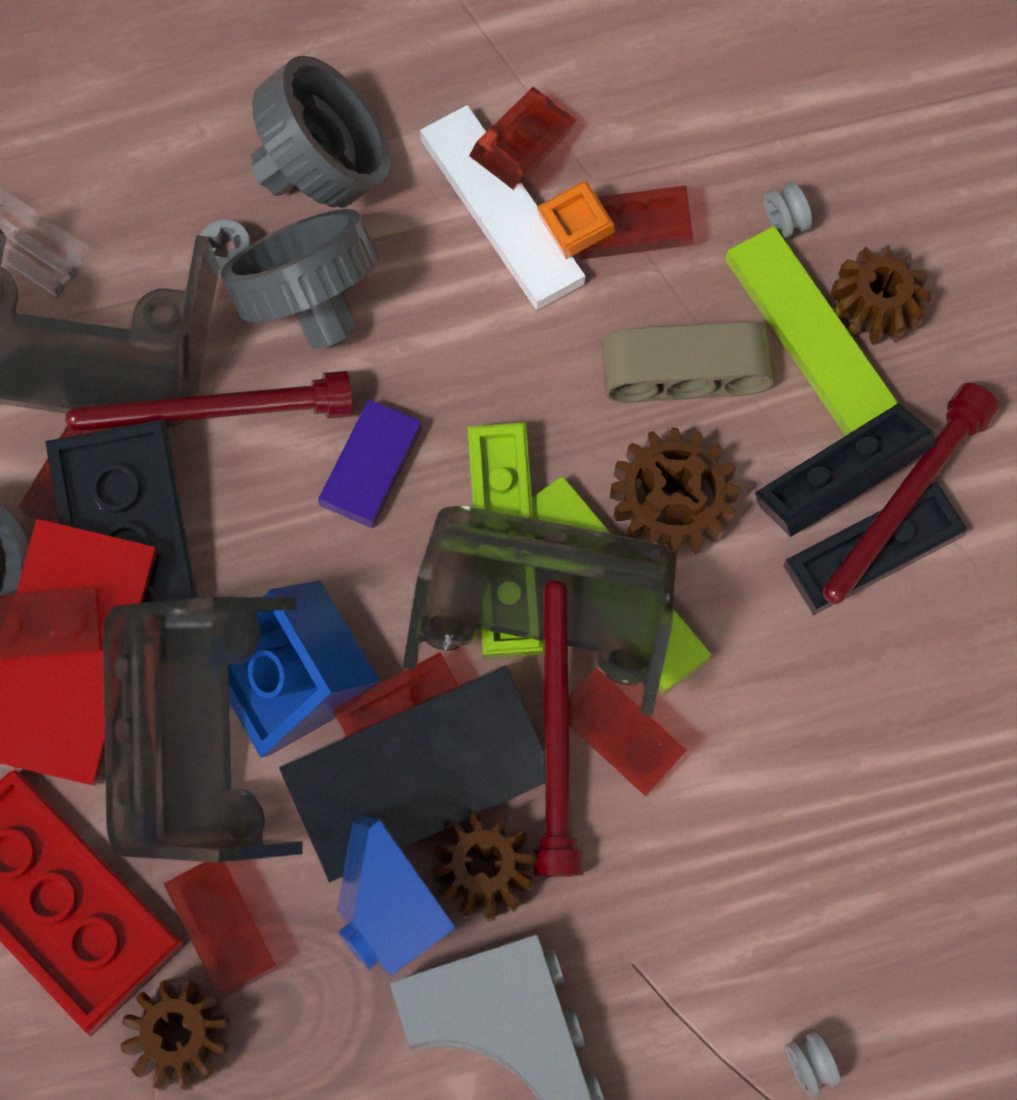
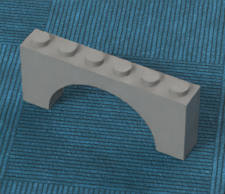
(502, 1009)

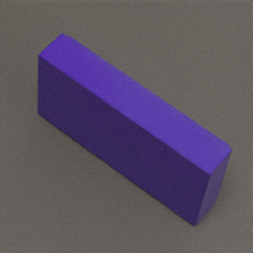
(370, 463)

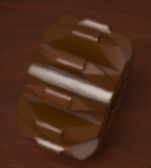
(887, 277)
(484, 845)
(157, 1050)

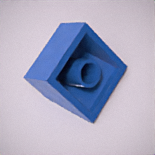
(298, 670)
(385, 901)

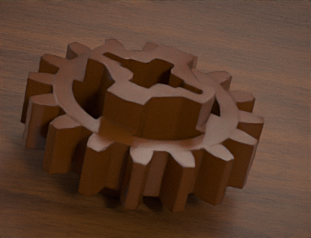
(671, 467)

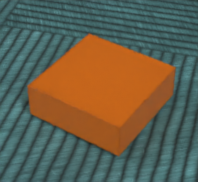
(575, 219)

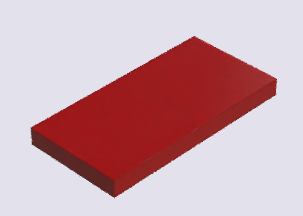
(57, 702)
(71, 912)

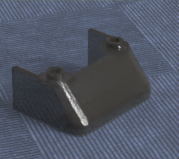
(78, 364)
(492, 573)
(172, 730)

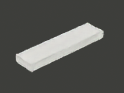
(503, 214)

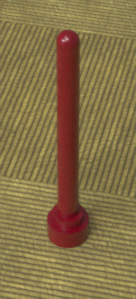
(325, 395)
(968, 412)
(558, 850)

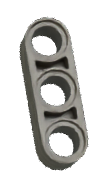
(686, 362)

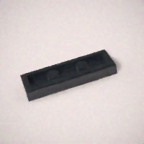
(845, 469)
(926, 529)

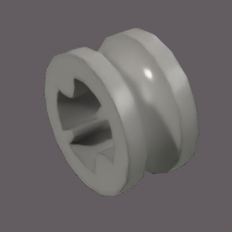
(788, 210)
(226, 230)
(812, 1064)

